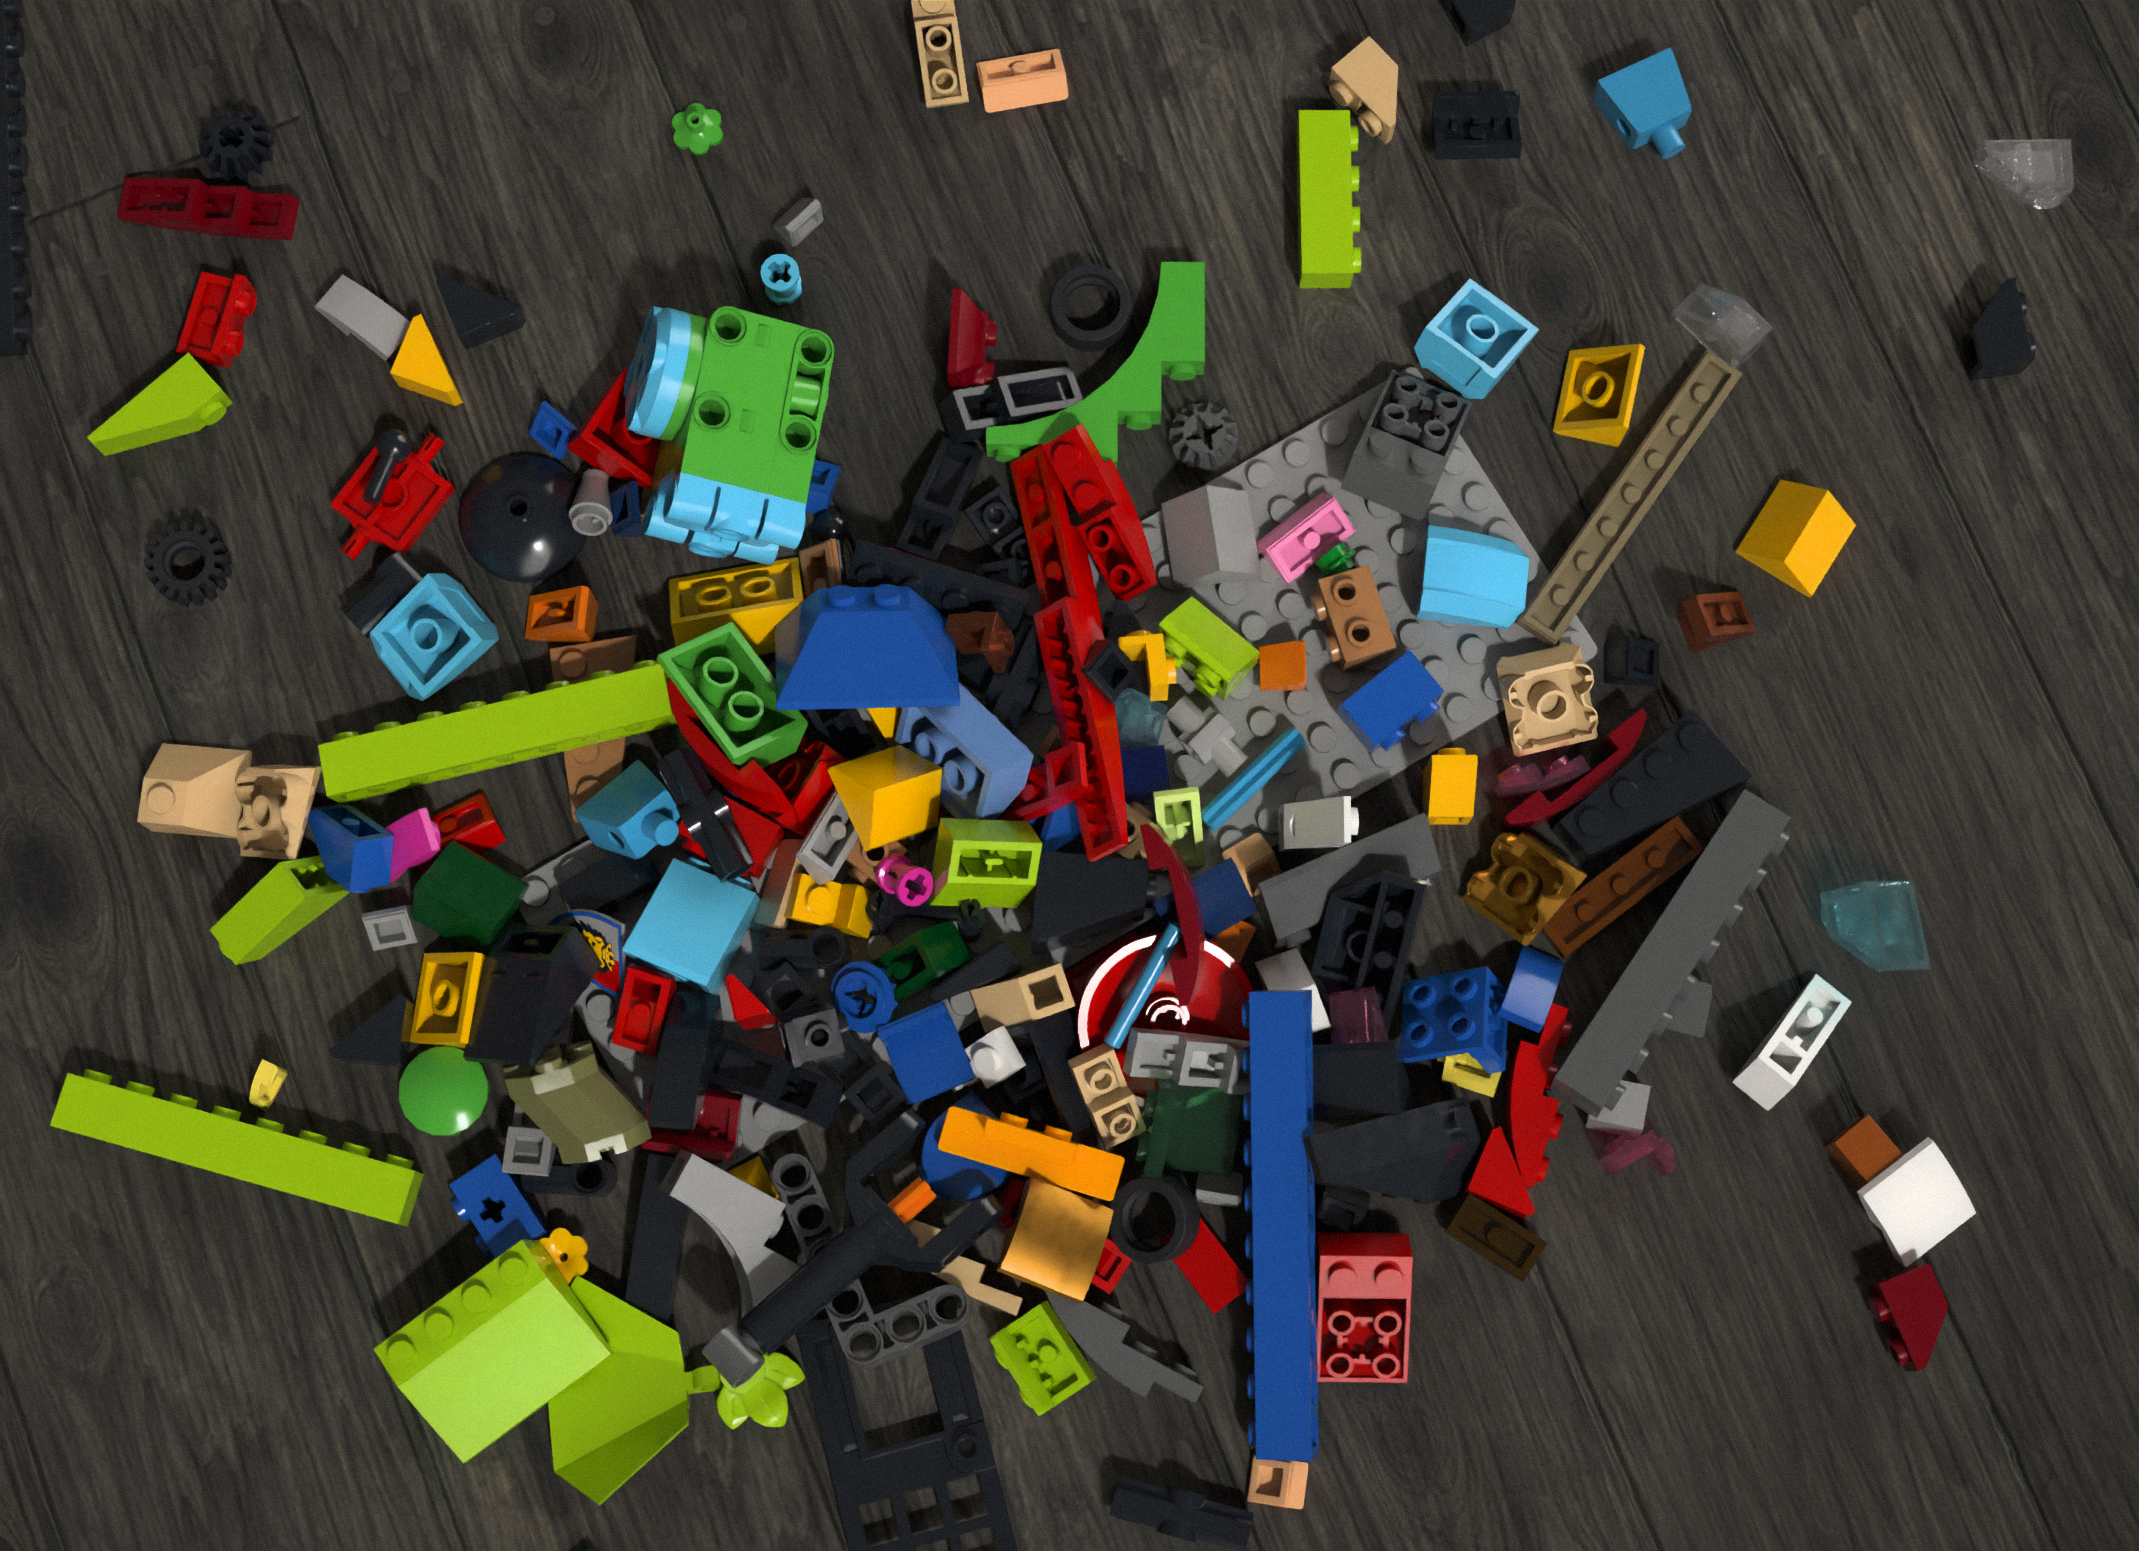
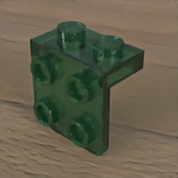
(1189, 1129)

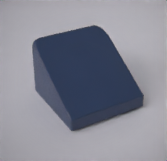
(626, 511)

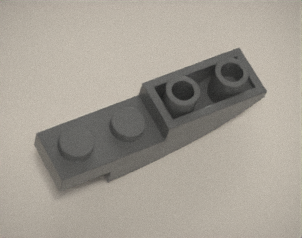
(1101, 1336)

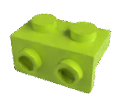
(1042, 1358)

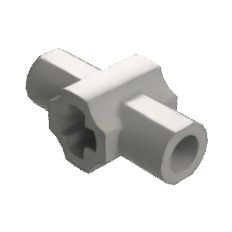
(1206, 736)

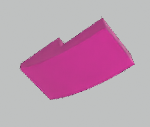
(414, 841)

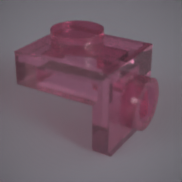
(1625, 1151)

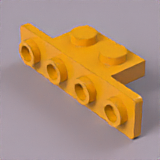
(1031, 1153)

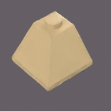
(193, 791)

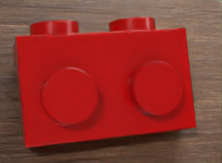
(217, 319)

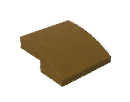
(1055, 1240)

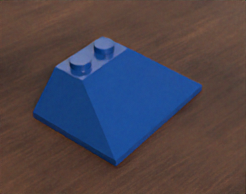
(865, 651)

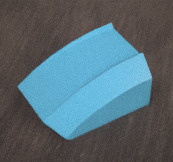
(1473, 341)
(1471, 579)
(432, 635)

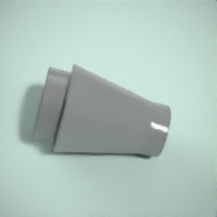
(592, 506)

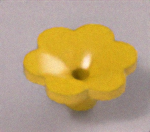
(562, 1243)

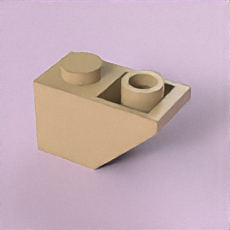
(1368, 85)
(1023, 996)

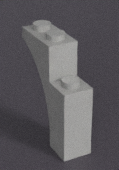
(740, 1219)

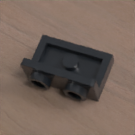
(1476, 125)

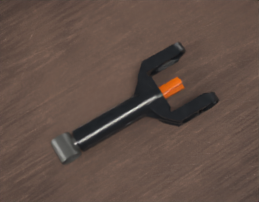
(870, 1237)

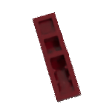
(207, 209)

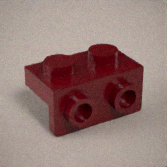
(714, 1134)

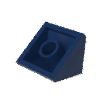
(1221, 897)

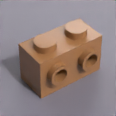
(1353, 618)

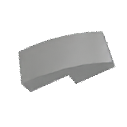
(364, 315)

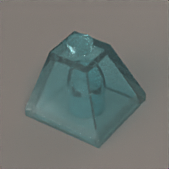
(1877, 924)

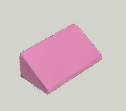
(1305, 536)

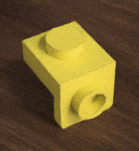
(1469, 1074)

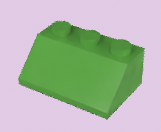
(734, 696)

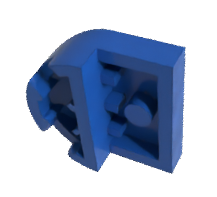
(952, 1175)

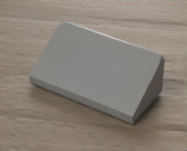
(828, 841)

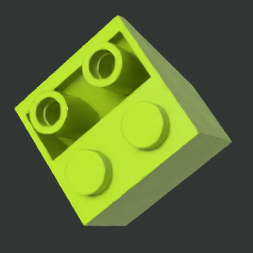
(1207, 649)
(984, 862)

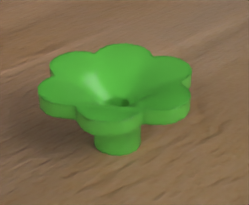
(697, 136)

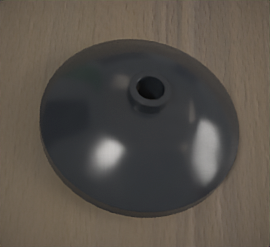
(526, 545)

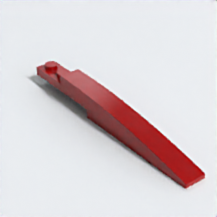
(1066, 632)

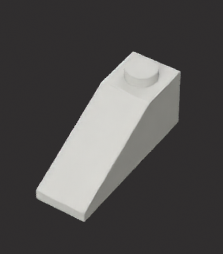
(1792, 1043)

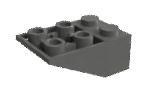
(1406, 445)

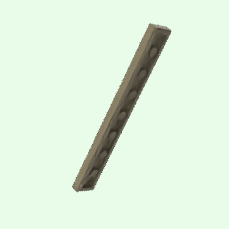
(1629, 499)

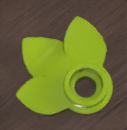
(761, 1395)

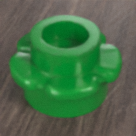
(1335, 561)

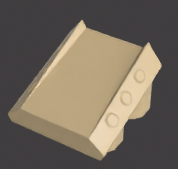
(1547, 699)
(275, 809)

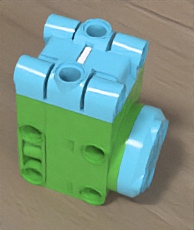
(736, 427)

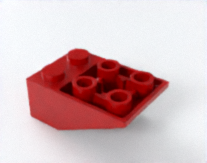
(1363, 1306)

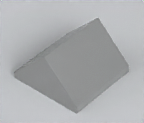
(1210, 537)

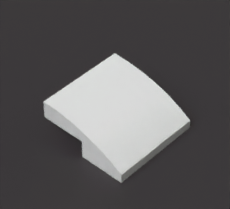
(1916, 1202)

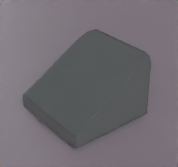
(1692, 1013)

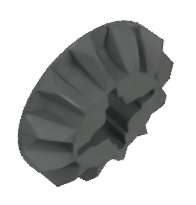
(1195, 452)

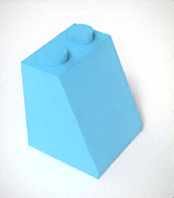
(693, 925)

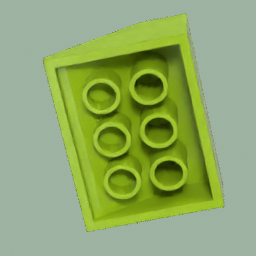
(494, 1349)

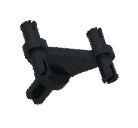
(886, 906)

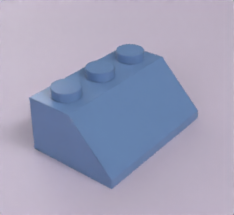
(978, 755)

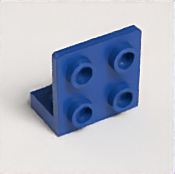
(1455, 1017)

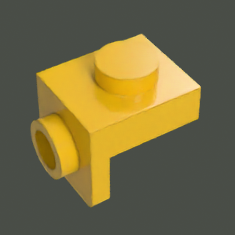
(1159, 669)

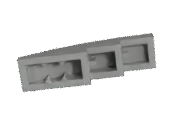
(1187, 1059)

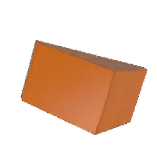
(562, 616)

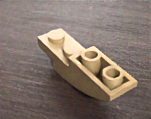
(939, 52)

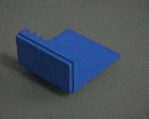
(926, 1053)

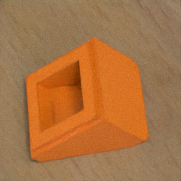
(1282, 666)

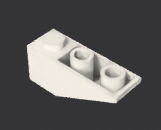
(1317, 825)

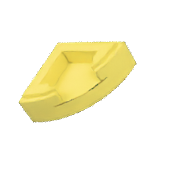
(266, 1084)

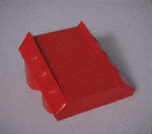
(804, 783)

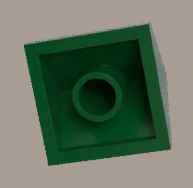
(467, 899)

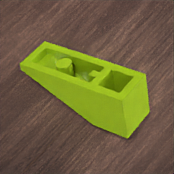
(171, 406)

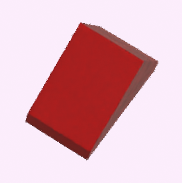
(1497, 1177)

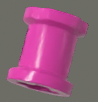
(901, 886)

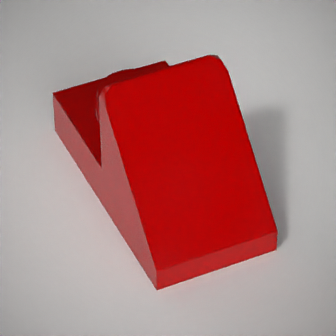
(643, 1009)

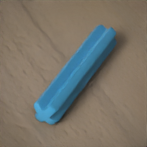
(1252, 778)

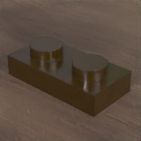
(1495, 1237)

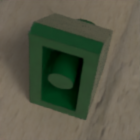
(924, 959)

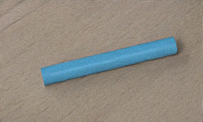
(1144, 985)

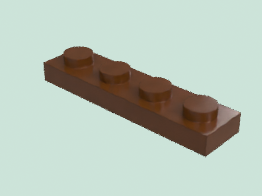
(1621, 886)

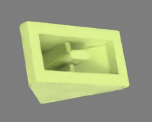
(1179, 817)

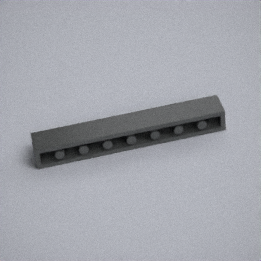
(1670, 954)

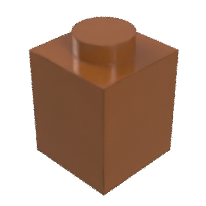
(1863, 1150)

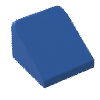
(822, 487)

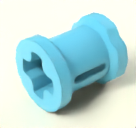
(782, 267)

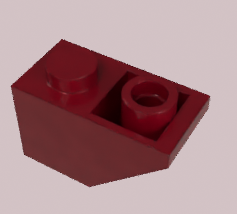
(1912, 1313)

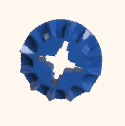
(854, 978)

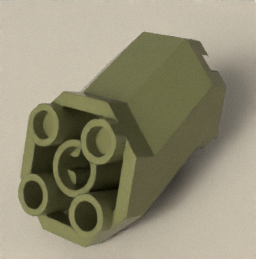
(577, 1103)

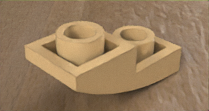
(1106, 1095)

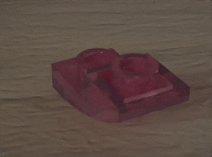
(1522, 783)

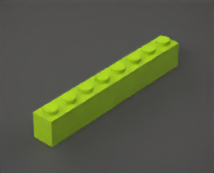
(496, 733)
(236, 1148)

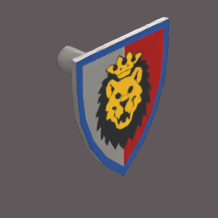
(606, 940)

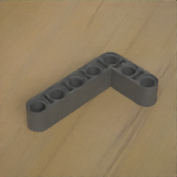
(863, 1319)

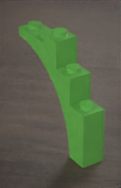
(1132, 396)

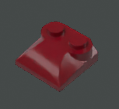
(968, 344)

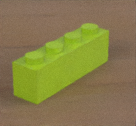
(1325, 199)

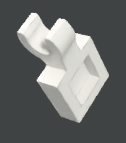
(993, 1058)

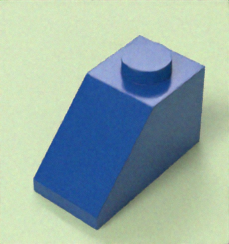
(352, 847)

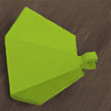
(626, 1405)

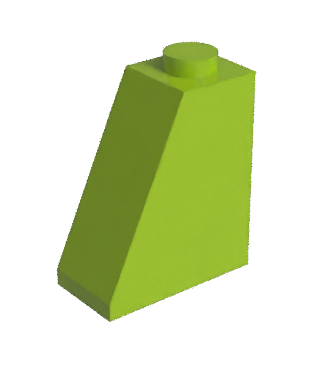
(276, 909)

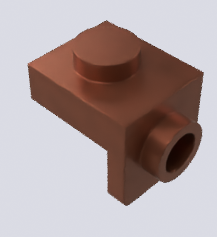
(984, 634)

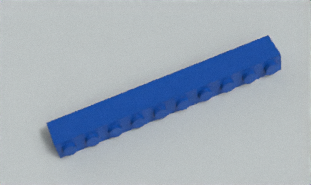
(1282, 1225)

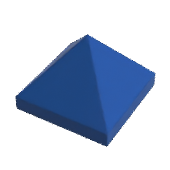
(552, 430)

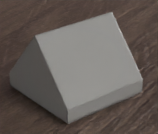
(390, 927)

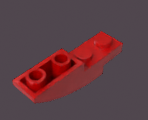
(1107, 512)
(1528, 1113)

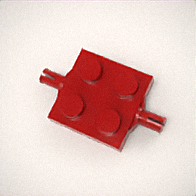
(405, 508)

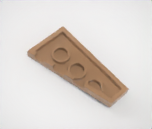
(597, 764)

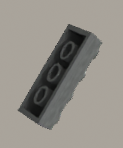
(1299, 897)

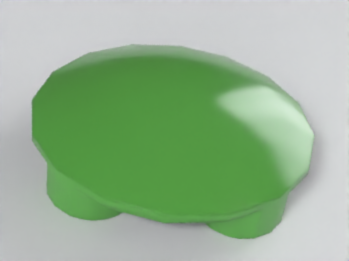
(443, 1091)

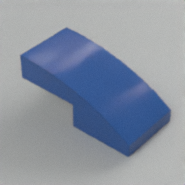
(1531, 989)

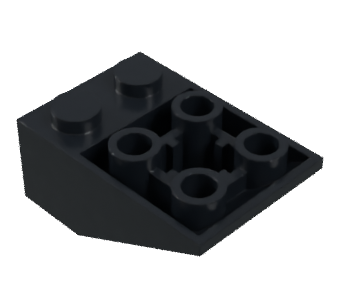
(527, 992)

